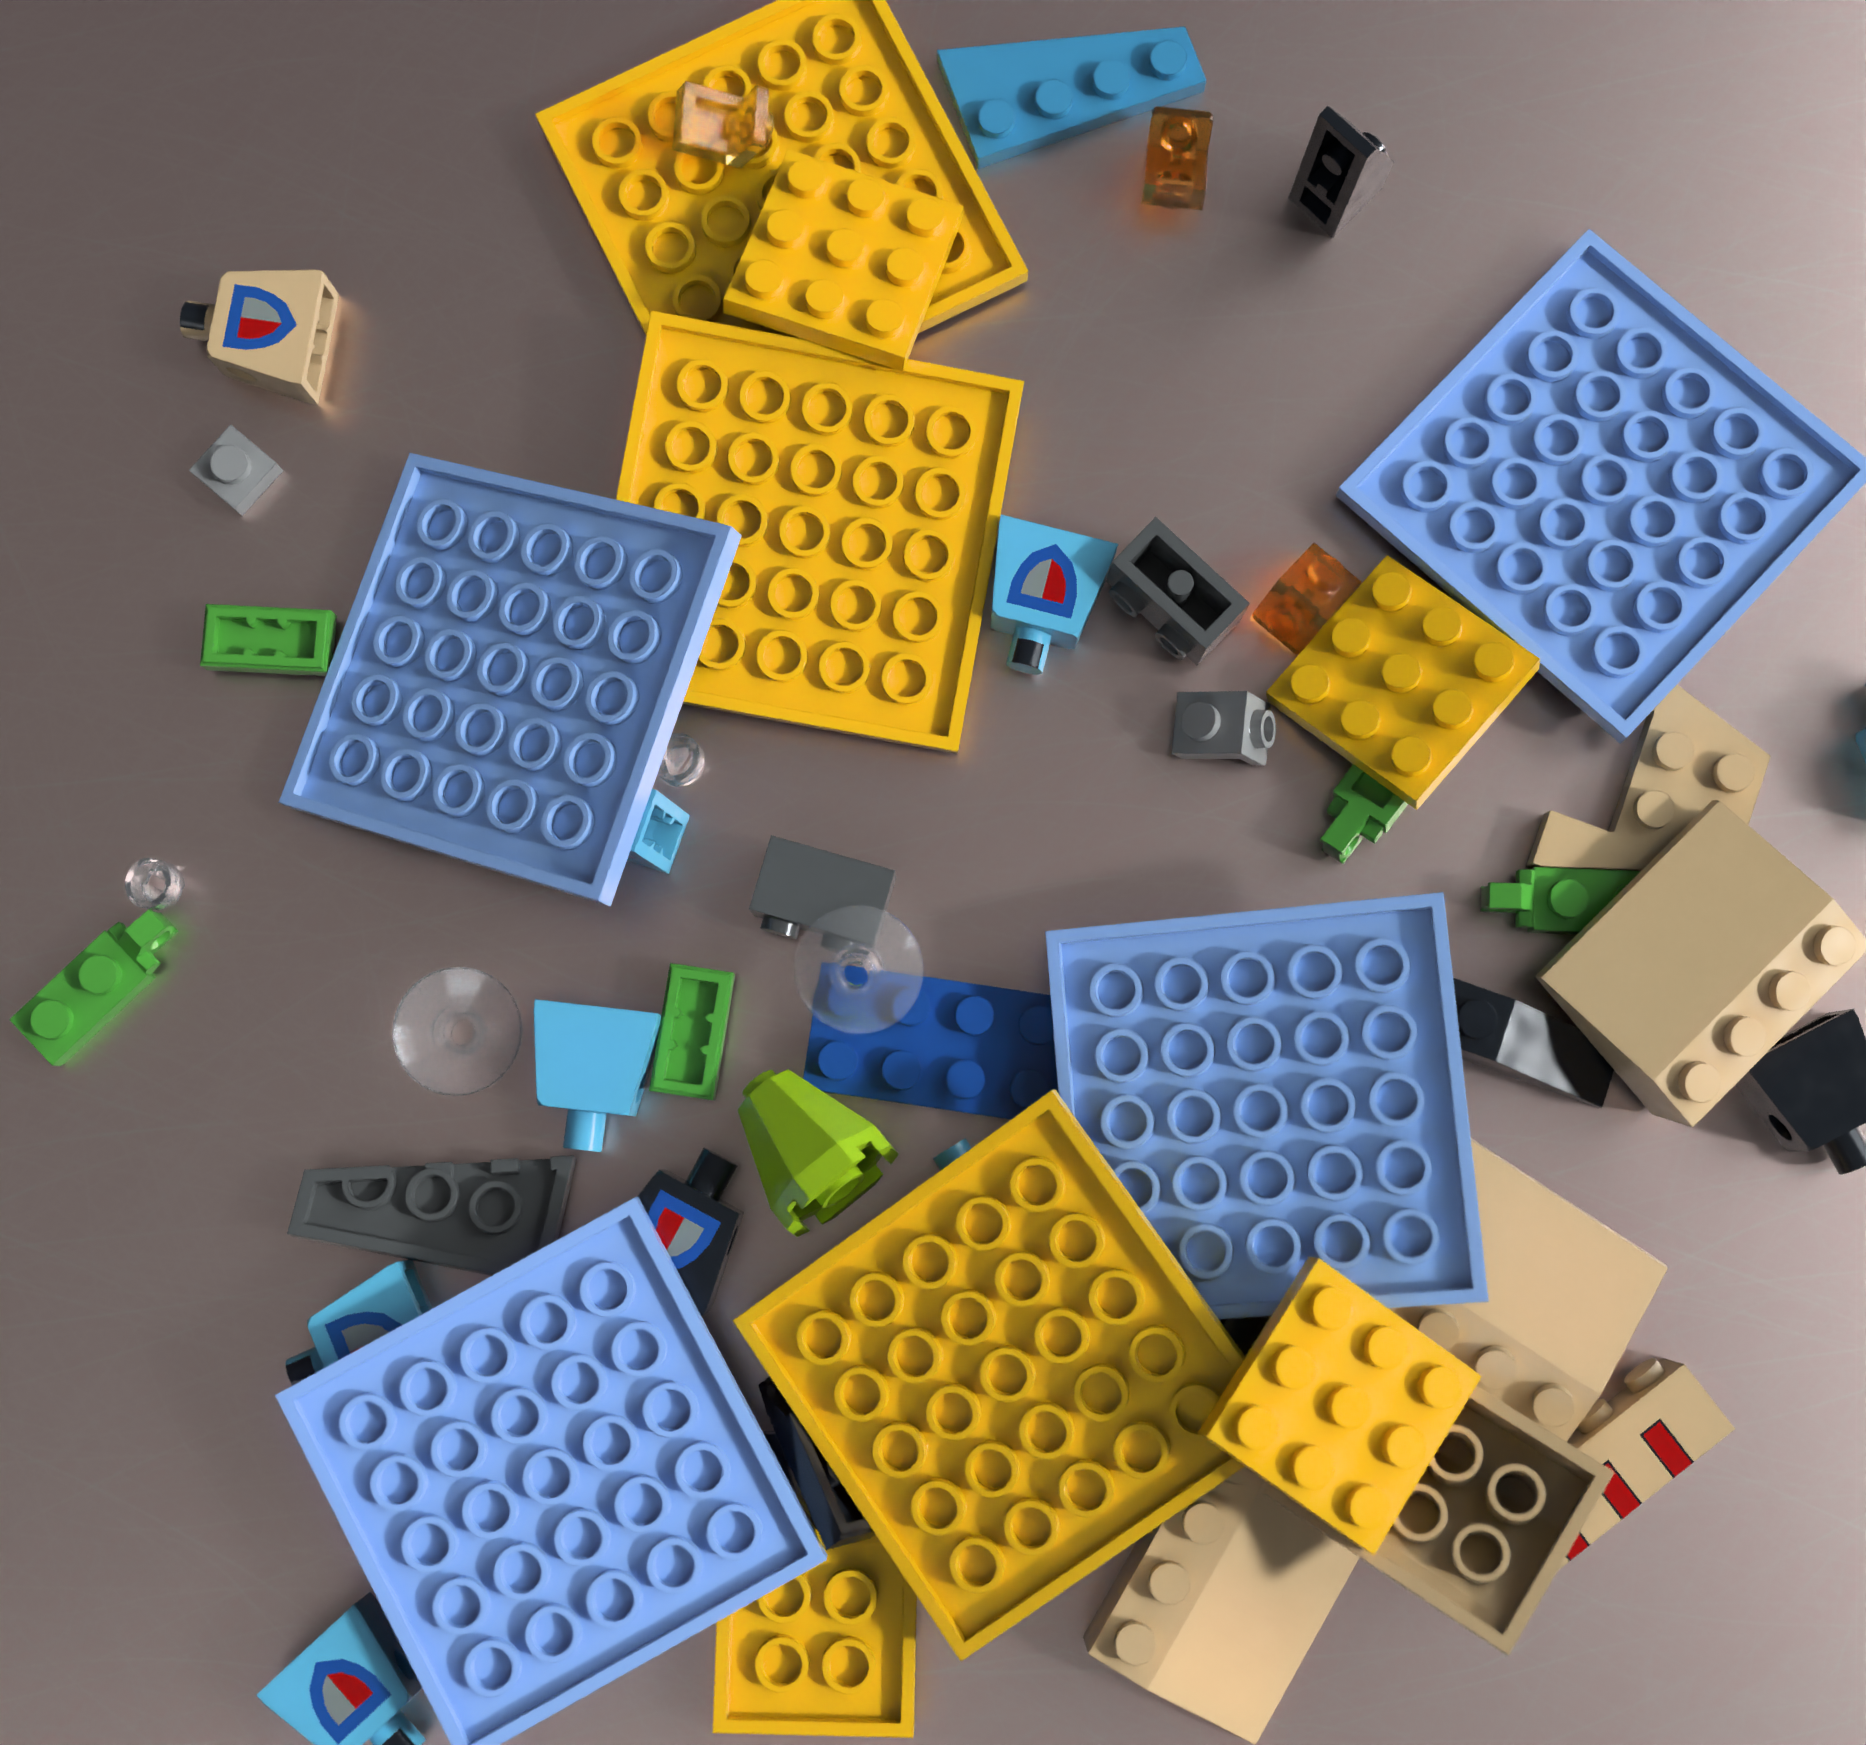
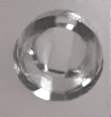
(675, 757)
(148, 896)

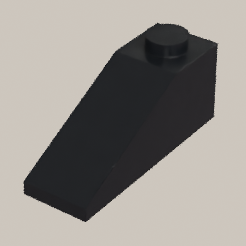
(1339, 172)
(1529, 1045)

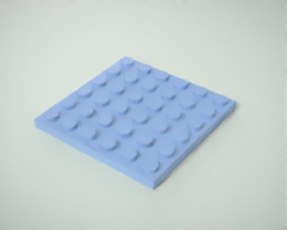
(1605, 483)
(512, 674)
(1280, 1094)
(551, 1478)

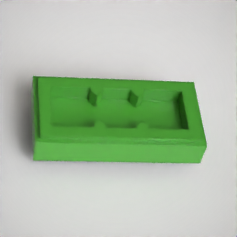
(268, 640)
(692, 1031)

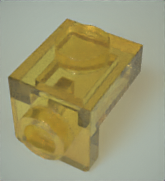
(722, 124)

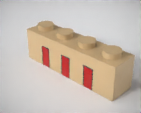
(1646, 1439)

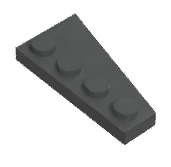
(438, 1212)

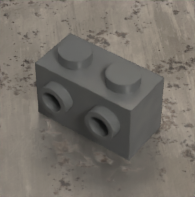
(1174, 593)

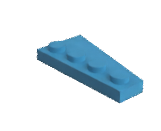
(1055, 89)

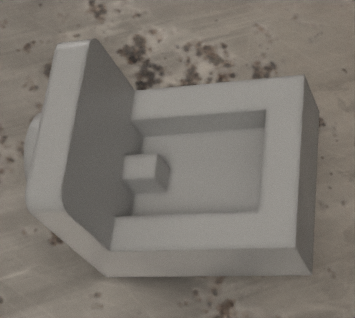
(1223, 726)

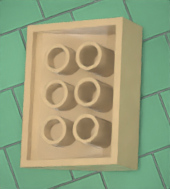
(1702, 964)
(1558, 1298)
(1485, 1520)
(1221, 1605)

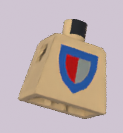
(268, 329)

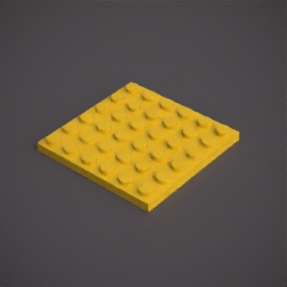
(837, 92)
(858, 516)
(1004, 1374)

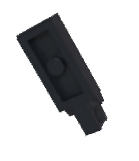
(828, 1502)

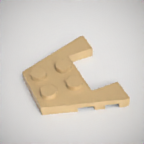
(1676, 771)

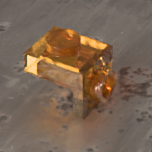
(1177, 158)
(1305, 598)

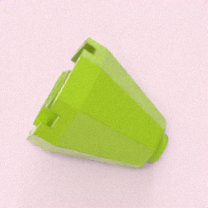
(809, 1149)

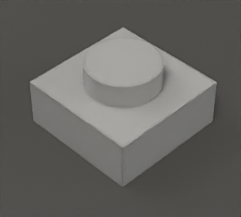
(236, 470)

